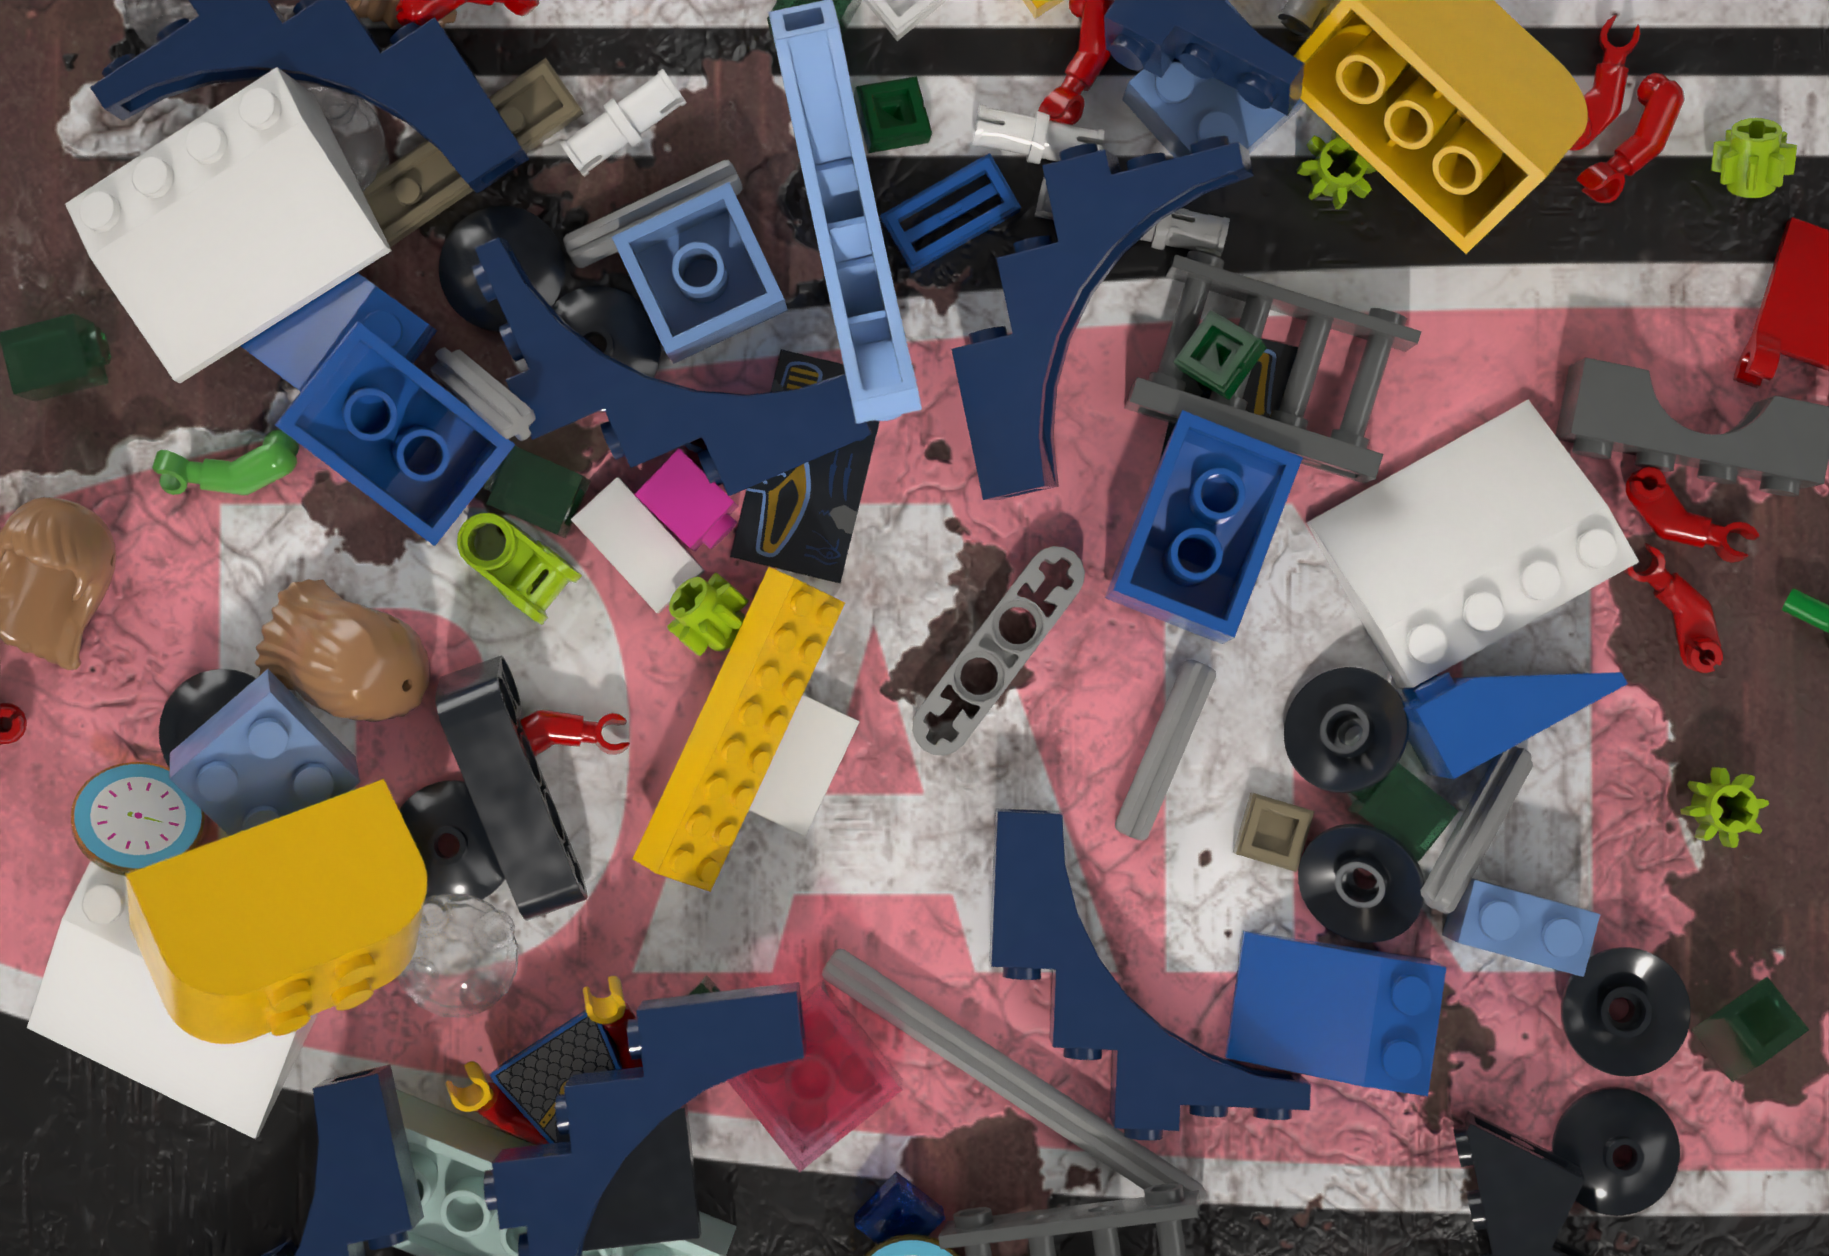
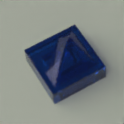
(898, 1210)

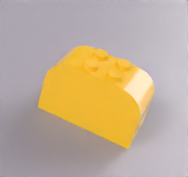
(1444, 104)
(282, 918)

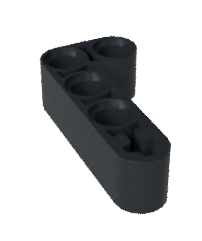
(485, 732)

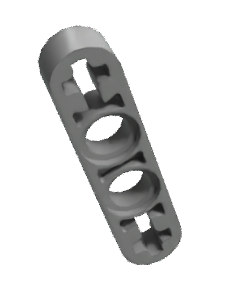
(1005, 656)

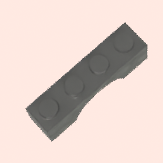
(1616, 410)

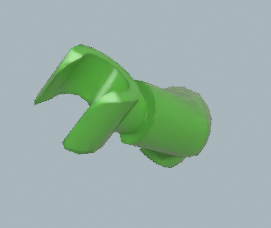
(240, 477)

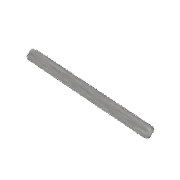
(1002, 1074)

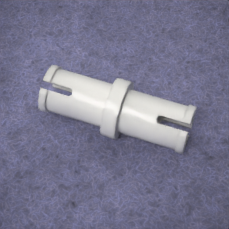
(623, 122)
(1030, 135)

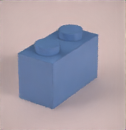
(1523, 927)

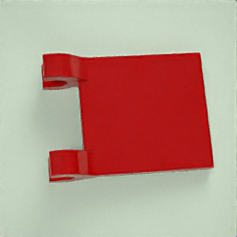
(1794, 307)

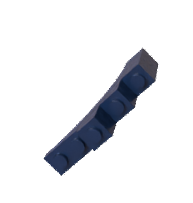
(1209, 43)
(325, 45)
(1098, 215)
(571, 378)
(684, 1050)
(1151, 1066)
(363, 1168)

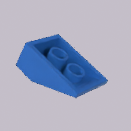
(308, 336)
(395, 433)
(1204, 528)
(1474, 719)
(1336, 1012)

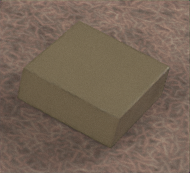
(1273, 832)

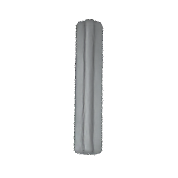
(595, 239)
(483, 394)
(1165, 749)
(1476, 829)

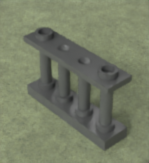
(1346, 449)
(1161, 1205)

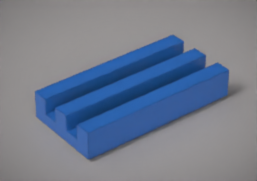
(997, 187)

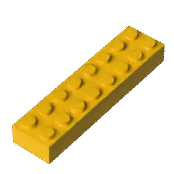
(738, 730)

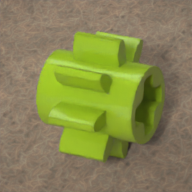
(1754, 157)
(1327, 183)
(706, 613)
(1740, 801)

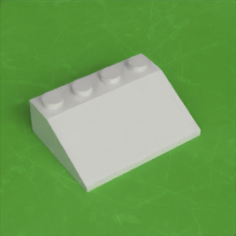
(229, 224)
(1470, 544)
(108, 1009)

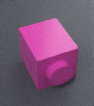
(688, 502)

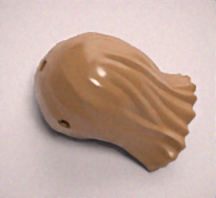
(53, 577)
(343, 654)

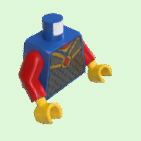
(528, 1082)

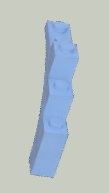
(844, 212)

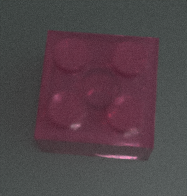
(830, 1091)

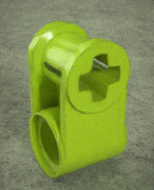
(518, 566)

